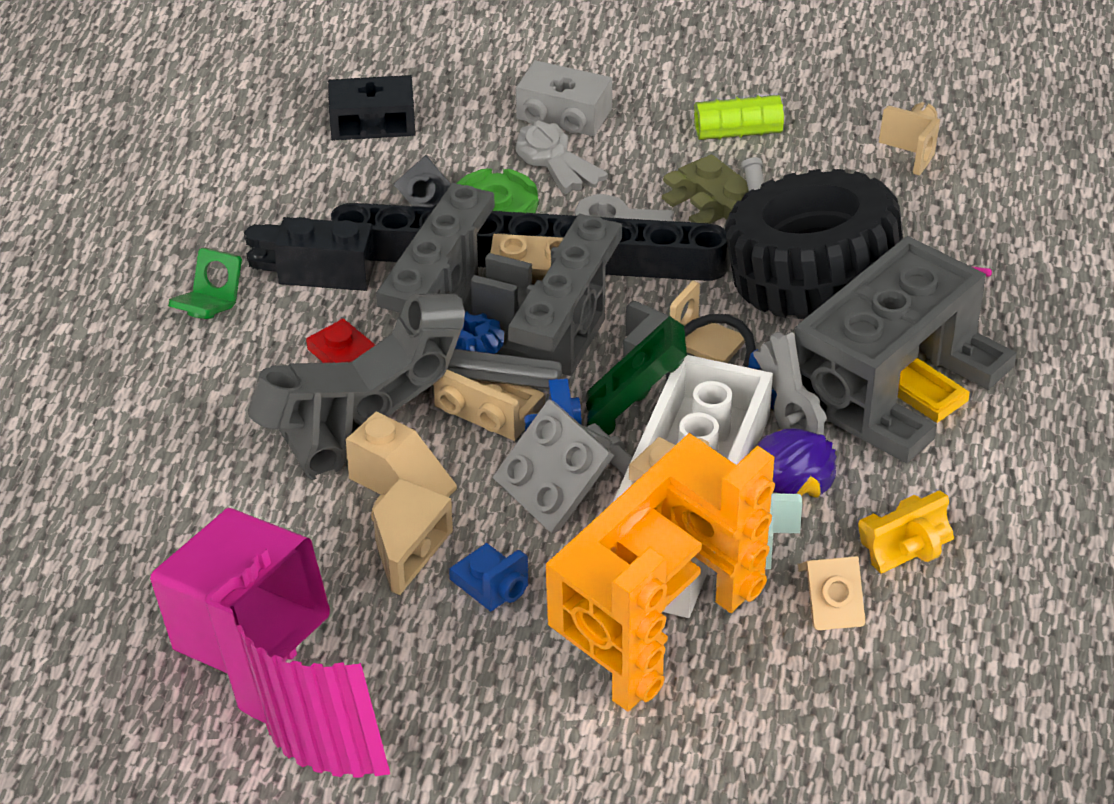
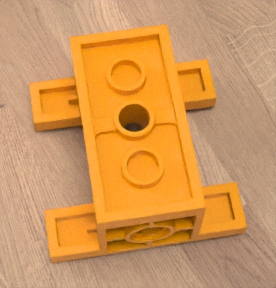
(637, 554)

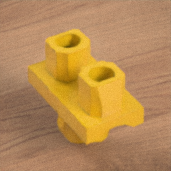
(909, 532)

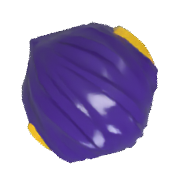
(801, 461)

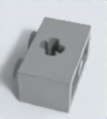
(564, 96)

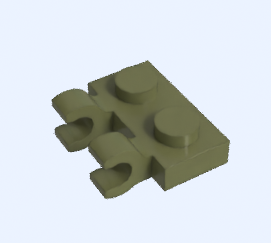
(708, 185)

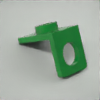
(206, 298)

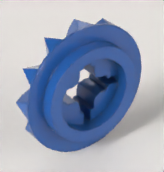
(480, 334)

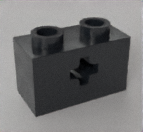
(371, 107)

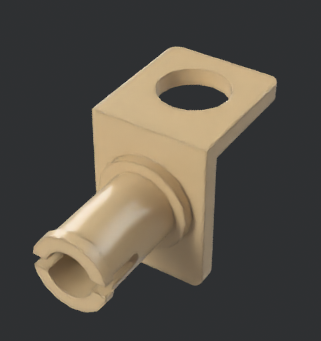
(912, 132)

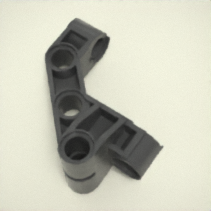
(327, 402)

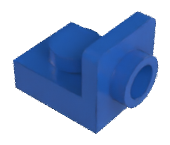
(491, 576)

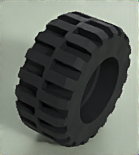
(808, 238)

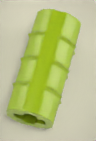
(738, 117)

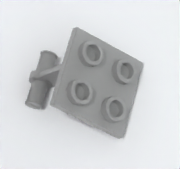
(558, 465)

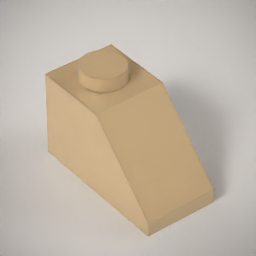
(388, 450)
(409, 530)

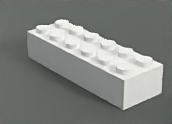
(713, 403)

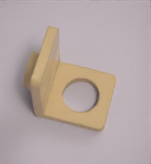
(708, 341)
(835, 592)

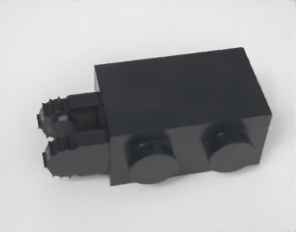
(314, 252)

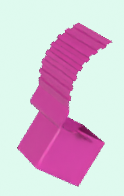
(242, 605)

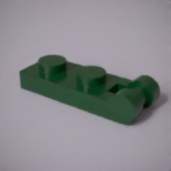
(636, 374)

